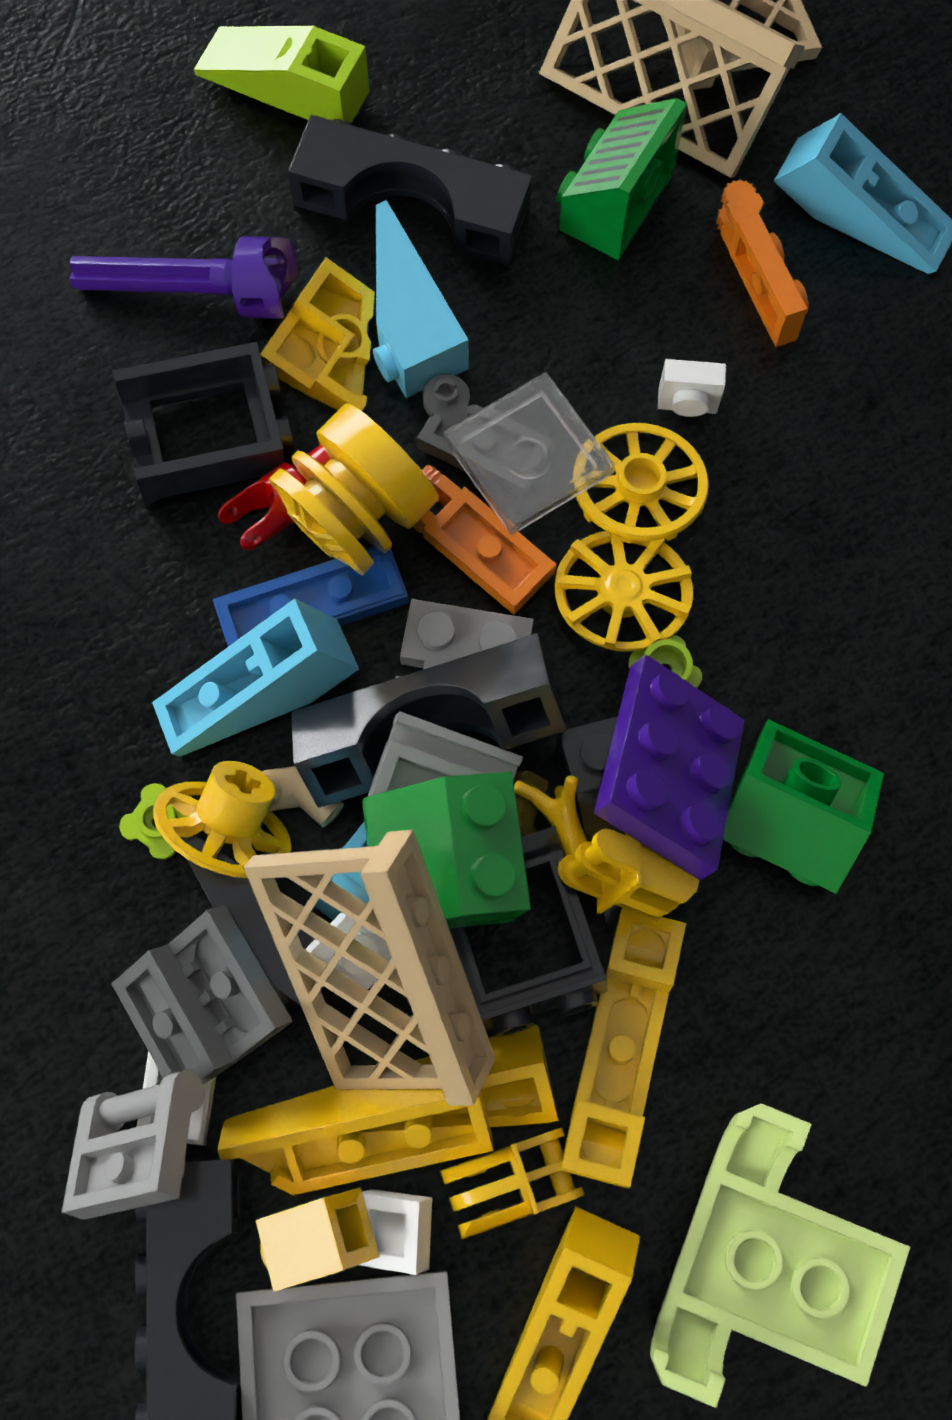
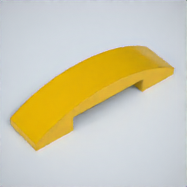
(622, 1049)

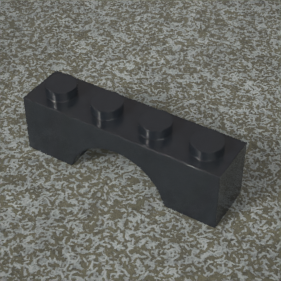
(348, 167)
(493, 692)
(178, 1237)

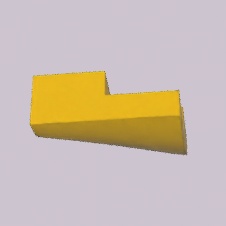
(325, 339)

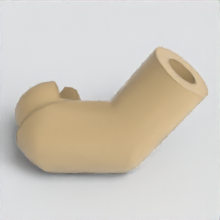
(293, 793)

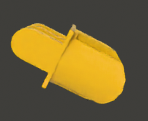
(627, 875)
(552, 1156)

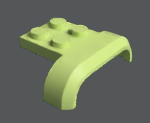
(771, 1269)

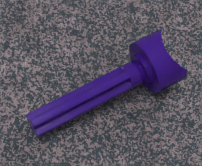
(251, 278)

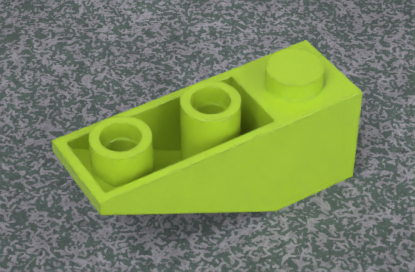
(290, 69)

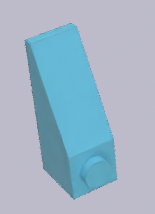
(863, 194)
(412, 318)
(257, 678)

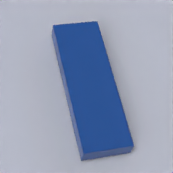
(326, 587)

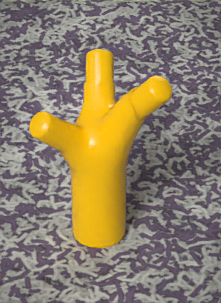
(559, 811)

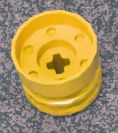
(354, 489)

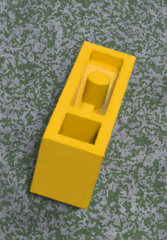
(568, 1320)

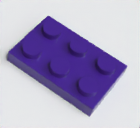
(671, 768)

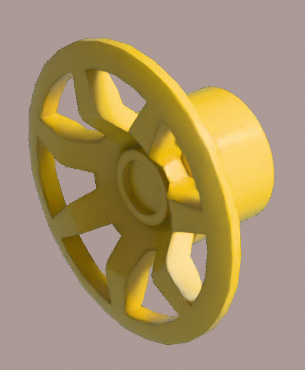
(228, 811)

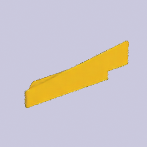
(370, 1133)

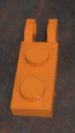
(761, 263)
(481, 545)

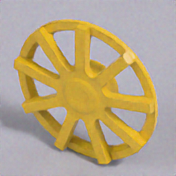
(643, 482)
(623, 590)

